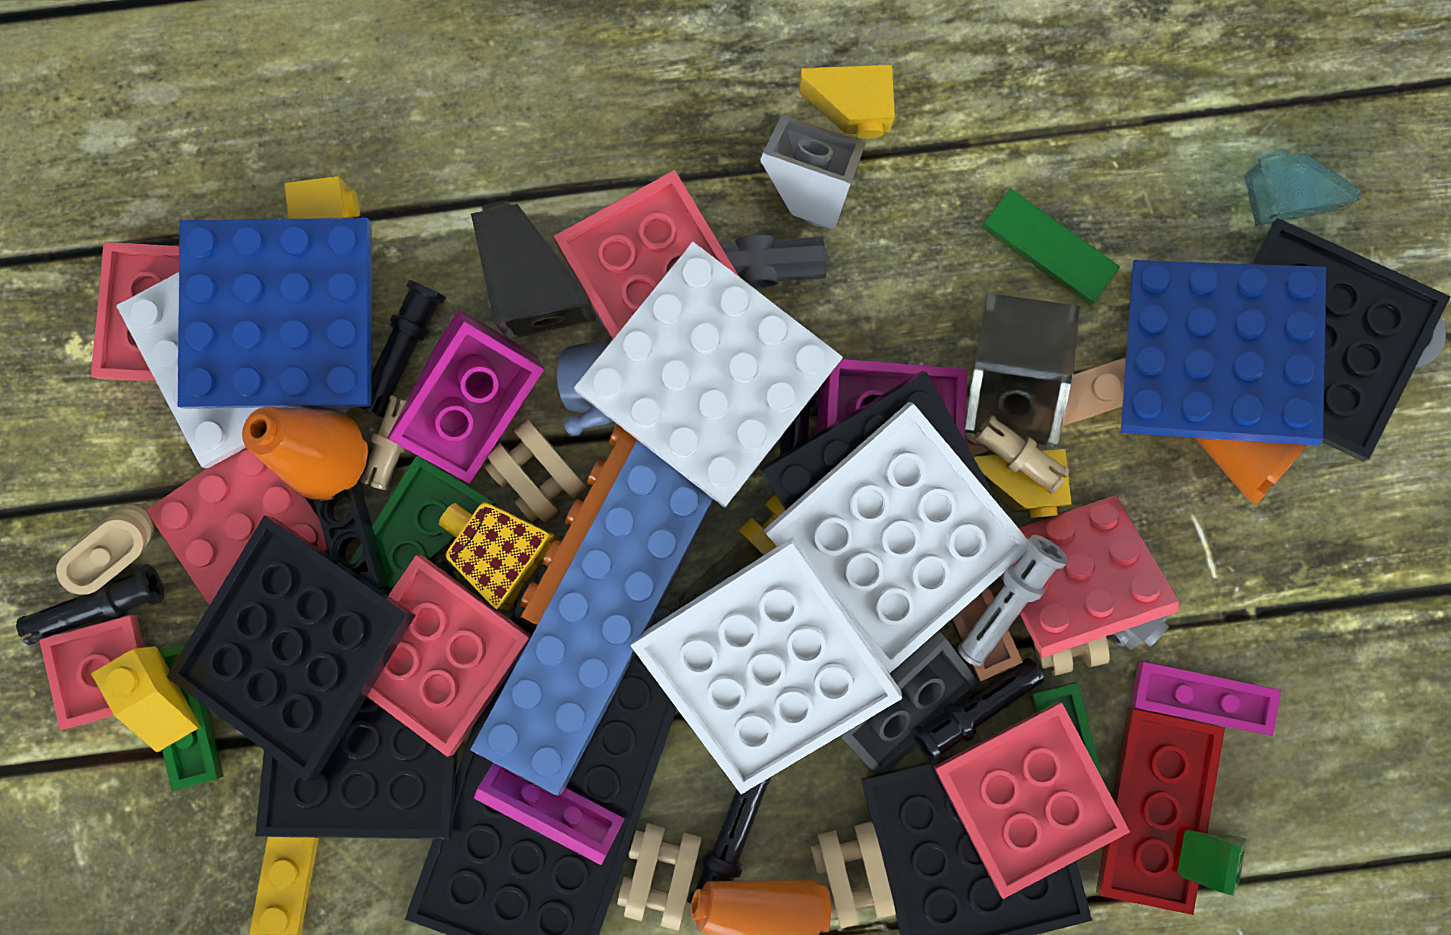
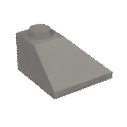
(811, 169)

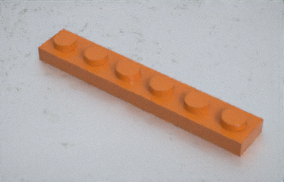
(580, 520)

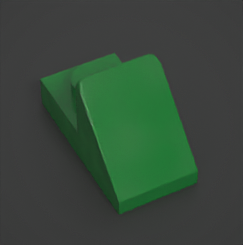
(1212, 860)

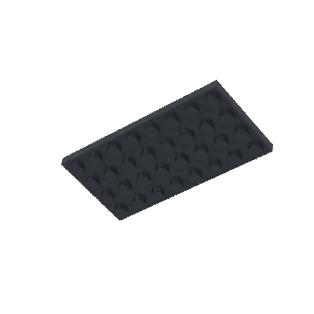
(518, 881)

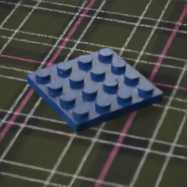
(275, 313)
(1226, 352)

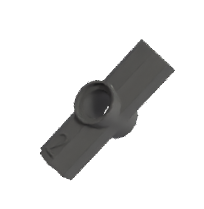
(765, 261)

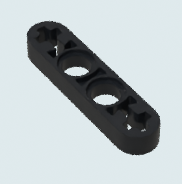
(355, 526)

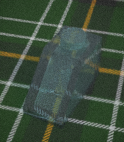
(1295, 188)

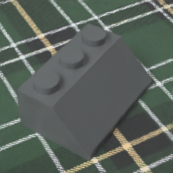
(927, 683)

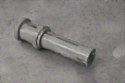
(1022, 585)

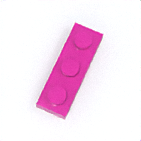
(1205, 698)
(563, 818)

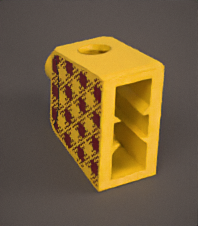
(495, 550)

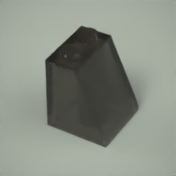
(523, 275)
(1024, 366)

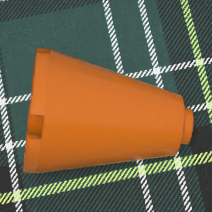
(308, 448)
(1252, 465)
(762, 907)

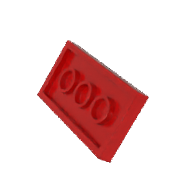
(1161, 791)

